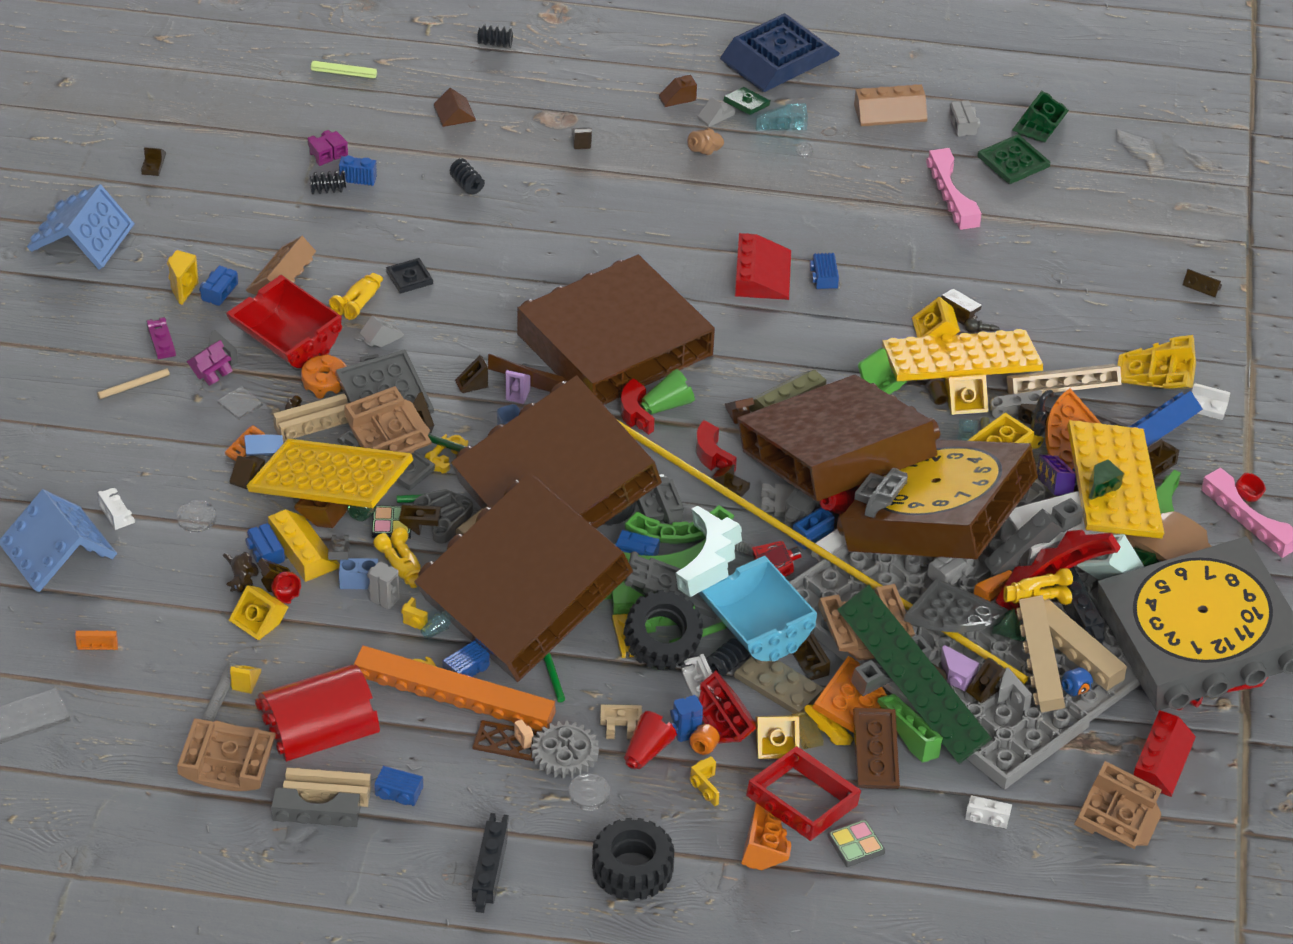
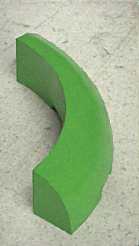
(672, 534)

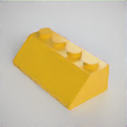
(302, 545)

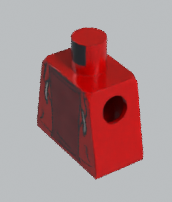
(778, 556)

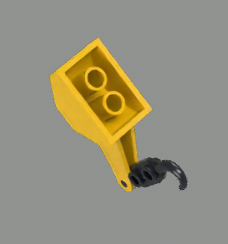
(1011, 430)

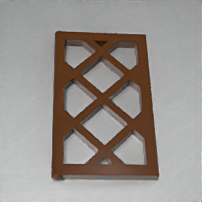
(493, 748)

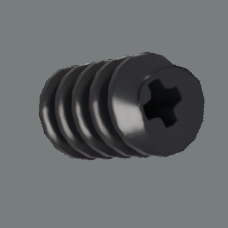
(499, 36)
(466, 176)
(327, 182)
(727, 656)

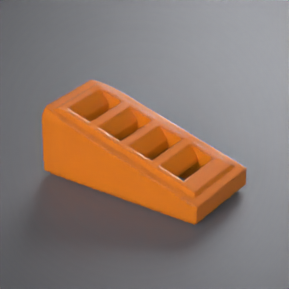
(237, 445)
(991, 587)

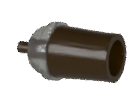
(937, 390)

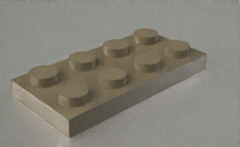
(779, 683)

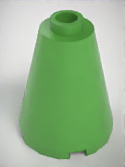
(668, 394)

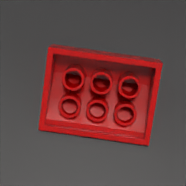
(762, 268)

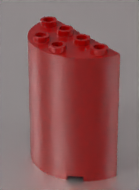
(288, 321)
(319, 712)

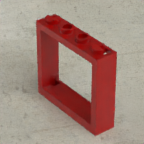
(815, 772)

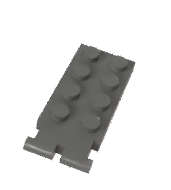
(413, 474)
(656, 575)

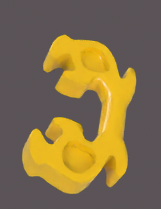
(442, 463)

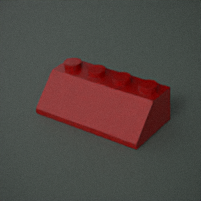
(1165, 752)

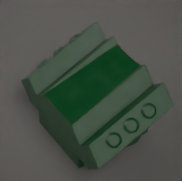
(1041, 118)

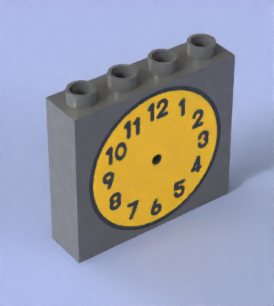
(1200, 623)

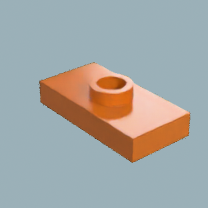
(96, 640)

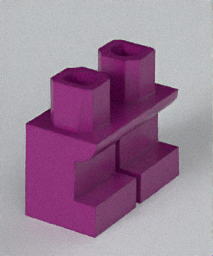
(327, 147)
(208, 361)

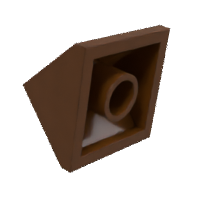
(453, 109)

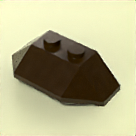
(1162, 457)

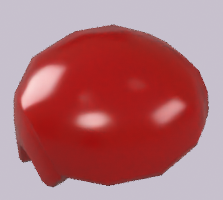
(1250, 487)
(286, 586)

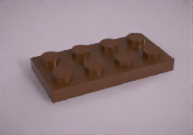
(876, 748)

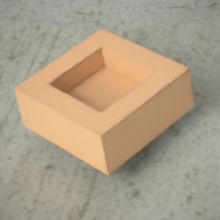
(523, 734)

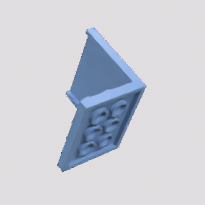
(91, 222)
(48, 536)

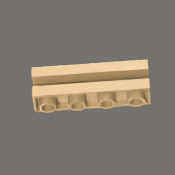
(311, 417)
(323, 785)

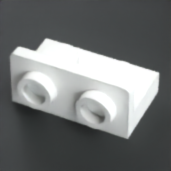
(1211, 400)
(988, 812)

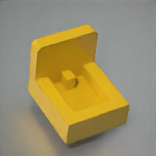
(413, 616)

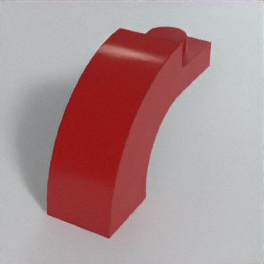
(630, 407)
(707, 450)

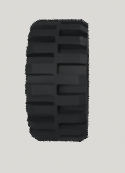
(669, 606)
(633, 880)

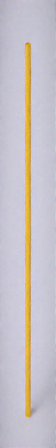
(804, 541)

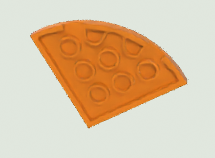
(1056, 433)
(842, 697)

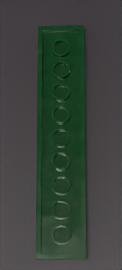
(914, 674)

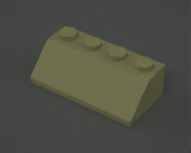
(790, 388)

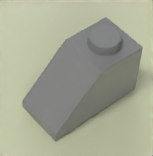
(380, 332)

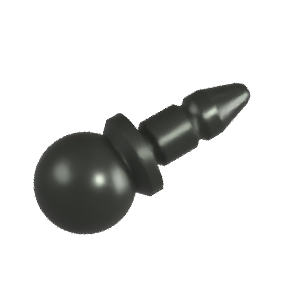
(973, 325)

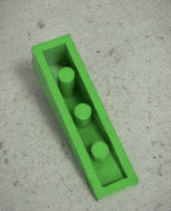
(913, 729)

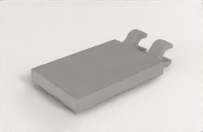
(780, 494)

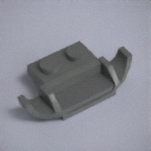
(880, 491)
(662, 502)

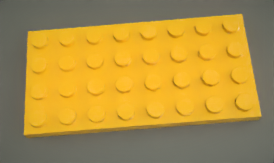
(962, 355)
(330, 473)
(1135, 504)

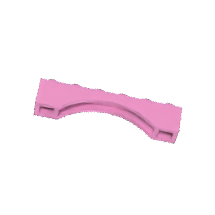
(964, 211)
(1274, 534)

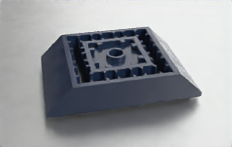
(776, 52)

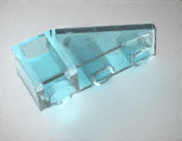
(783, 118)

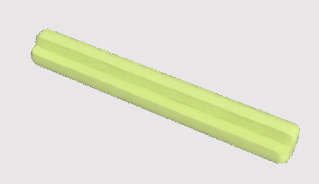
(343, 69)

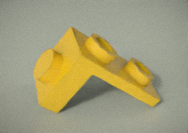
(699, 779)

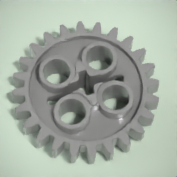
(565, 749)

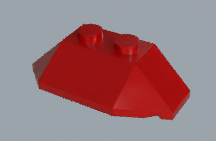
(725, 710)

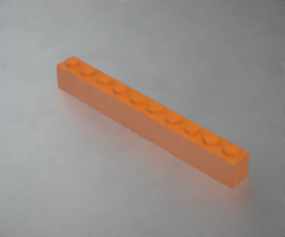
(455, 688)

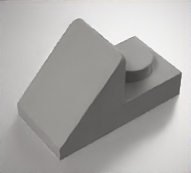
(715, 112)
(1013, 688)

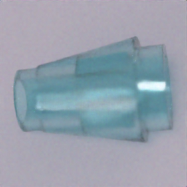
(436, 625)

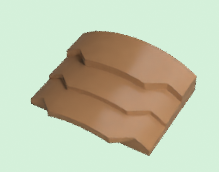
(387, 422)
(1179, 538)
(845, 636)
(225, 755)
(1120, 807)

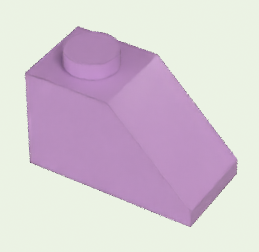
(517, 386)
(958, 668)

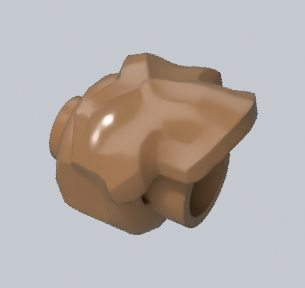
(705, 141)

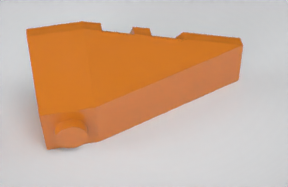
(765, 841)

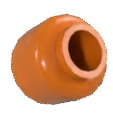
(704, 739)

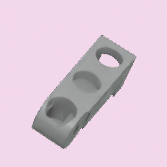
(1011, 403)

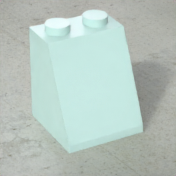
(1113, 564)

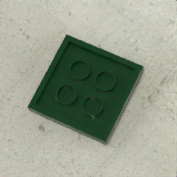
(1013, 159)

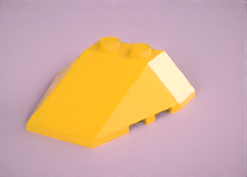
(1161, 366)

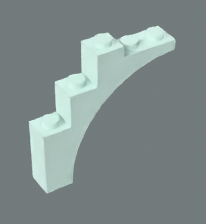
(713, 560)

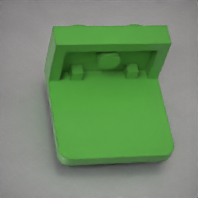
(877, 370)

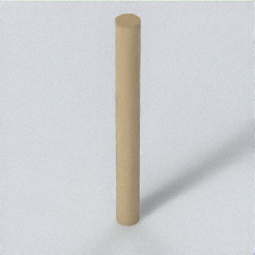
(133, 383)

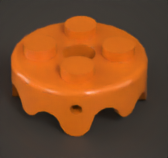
(319, 382)

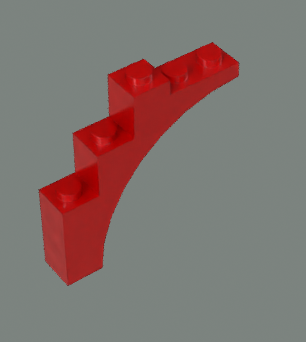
(1072, 550)

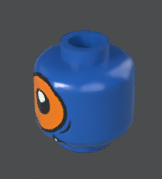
(1076, 681)

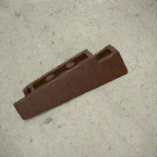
(538, 378)

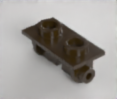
(1202, 283)

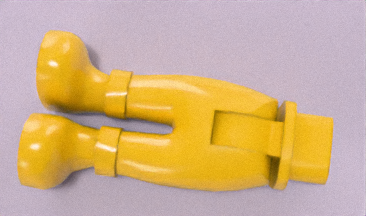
(356, 296)
(408, 565)
(1031, 587)

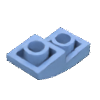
(262, 444)

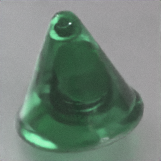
(1009, 626)

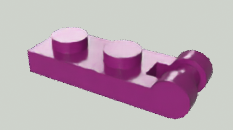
(161, 338)

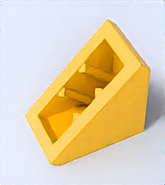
(244, 678)

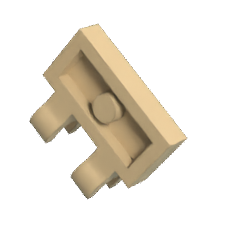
(620, 715)

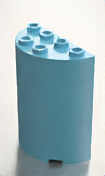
(762, 610)

